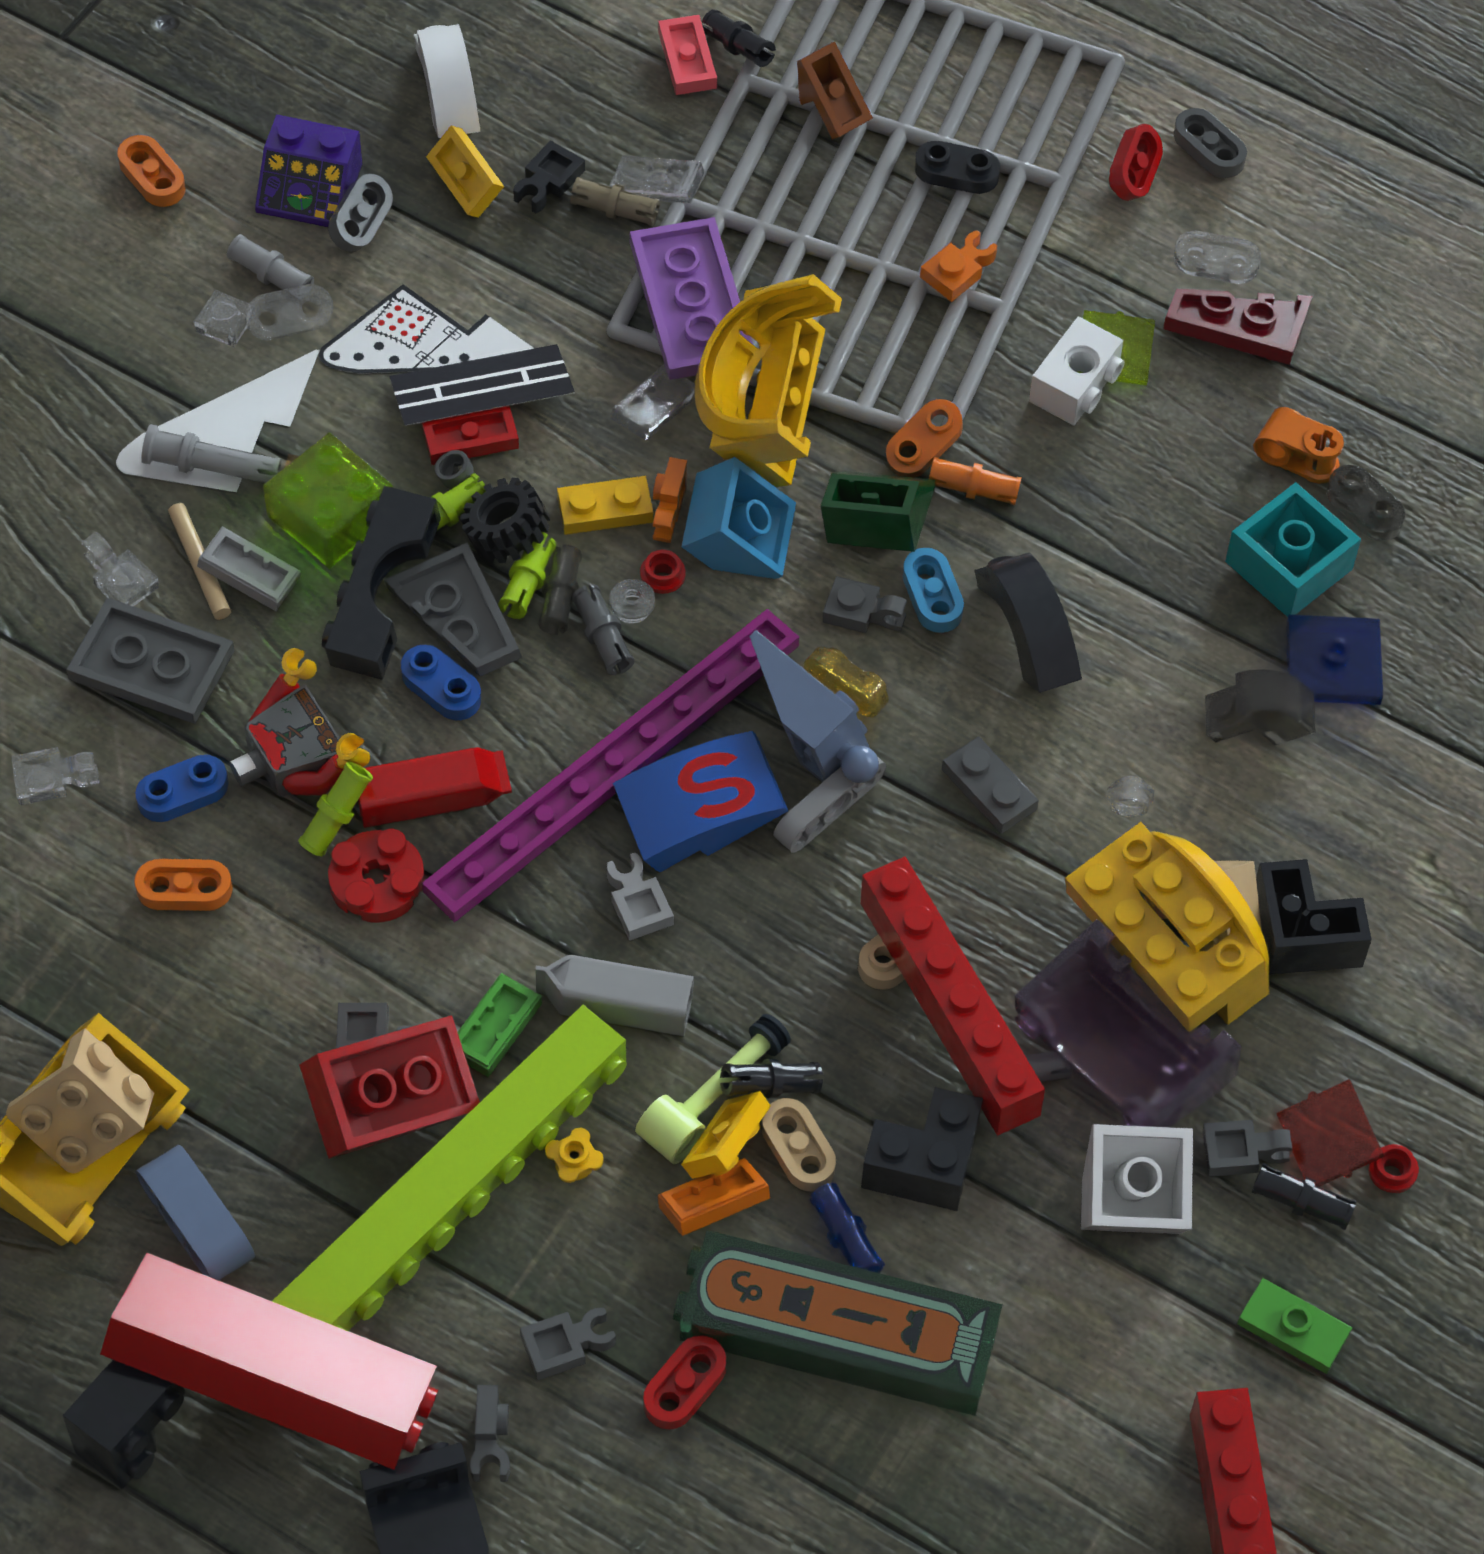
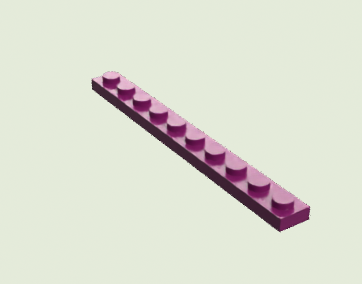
(590, 779)

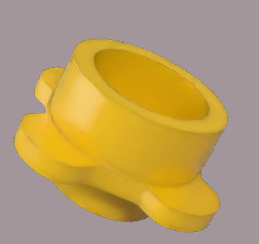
(574, 1169)

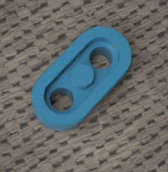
(935, 593)

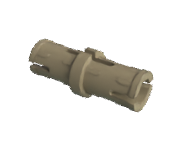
(615, 201)

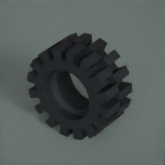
(498, 503)

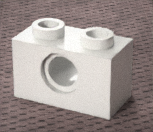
(1056, 381)

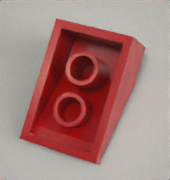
(389, 1086)

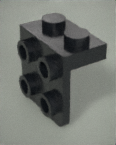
(424, 1504)

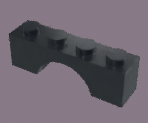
(398, 532)

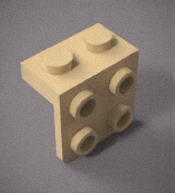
(83, 1105)

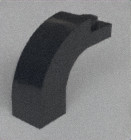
(1035, 618)

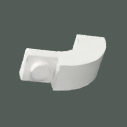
(447, 78)

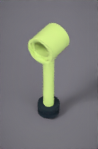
(674, 1125)

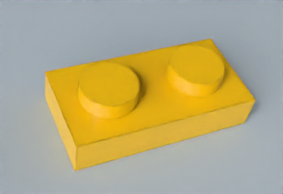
(465, 171)
(605, 505)
(726, 1135)

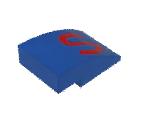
(700, 799)

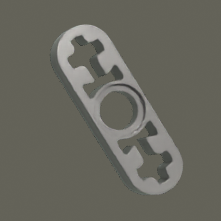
(821, 808)

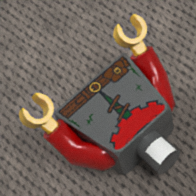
(293, 738)

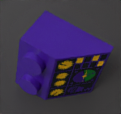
(306, 169)

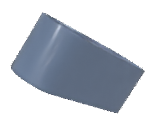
(195, 1213)

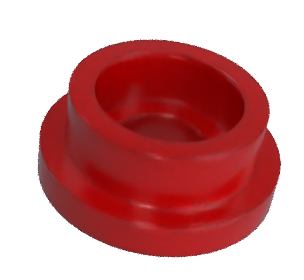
(666, 562)
(1401, 1158)

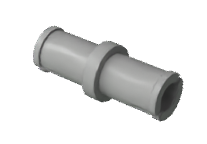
(267, 265)

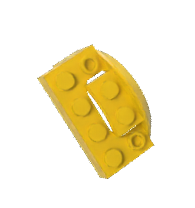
(790, 352)
(1199, 905)

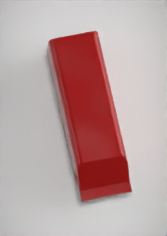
(433, 785)

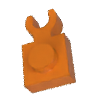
(958, 269)
(670, 491)

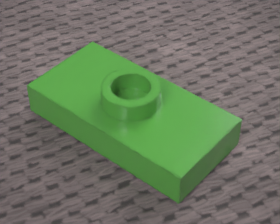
(497, 1023)
(1294, 1325)

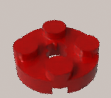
(369, 851)

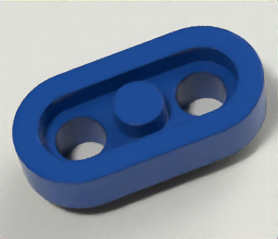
(438, 679)
(182, 787)

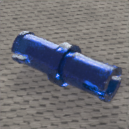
(845, 1229)

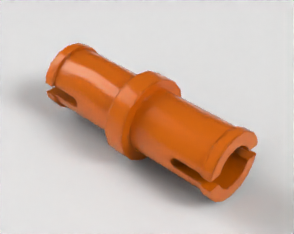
(975, 481)

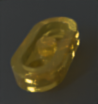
(838, 673)

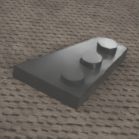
(458, 607)

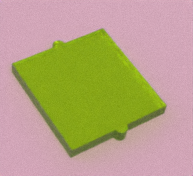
(1137, 342)

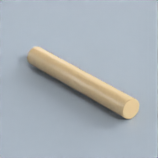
(194, 549)

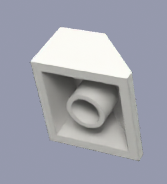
(1138, 1179)

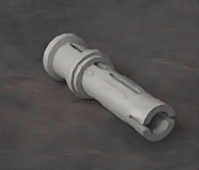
(190, 453)

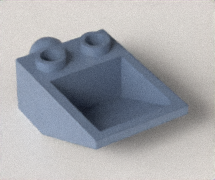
(816, 720)

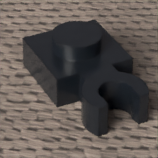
(549, 172)

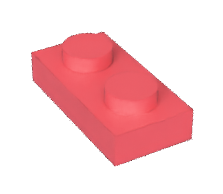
(687, 54)

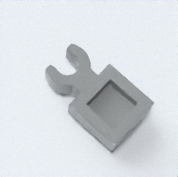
(638, 902)

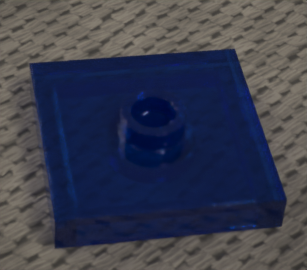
(1336, 657)

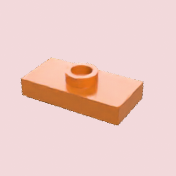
(713, 1197)

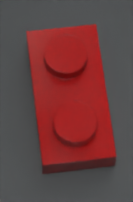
(472, 433)

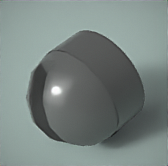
(448, 471)

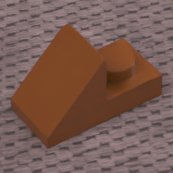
(829, 84)

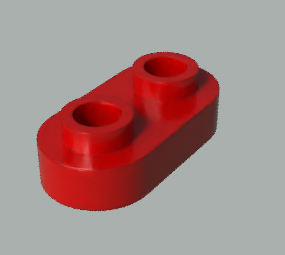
(1136, 162)
(682, 1384)

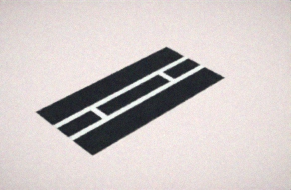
(481, 384)

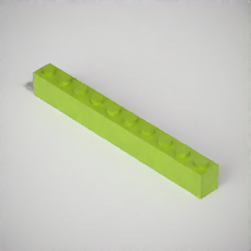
(459, 1173)

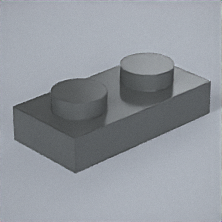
(990, 785)

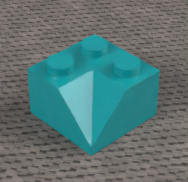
(1292, 550)

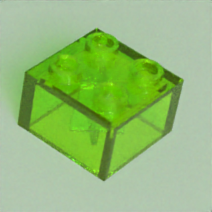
(324, 499)

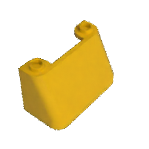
(59, 1201)

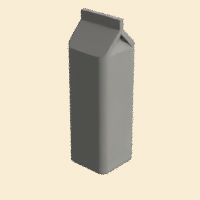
(619, 993)

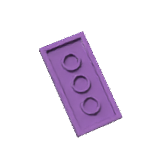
(685, 288)

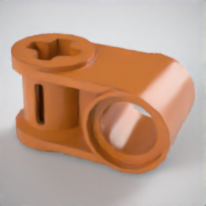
(1297, 442)

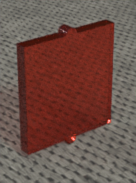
(1331, 1134)

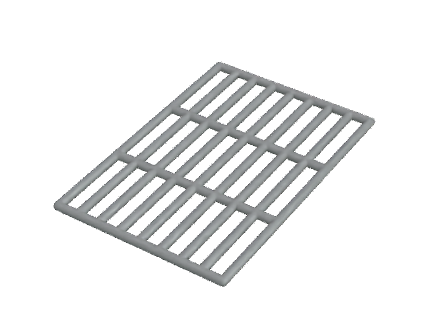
(899, 133)

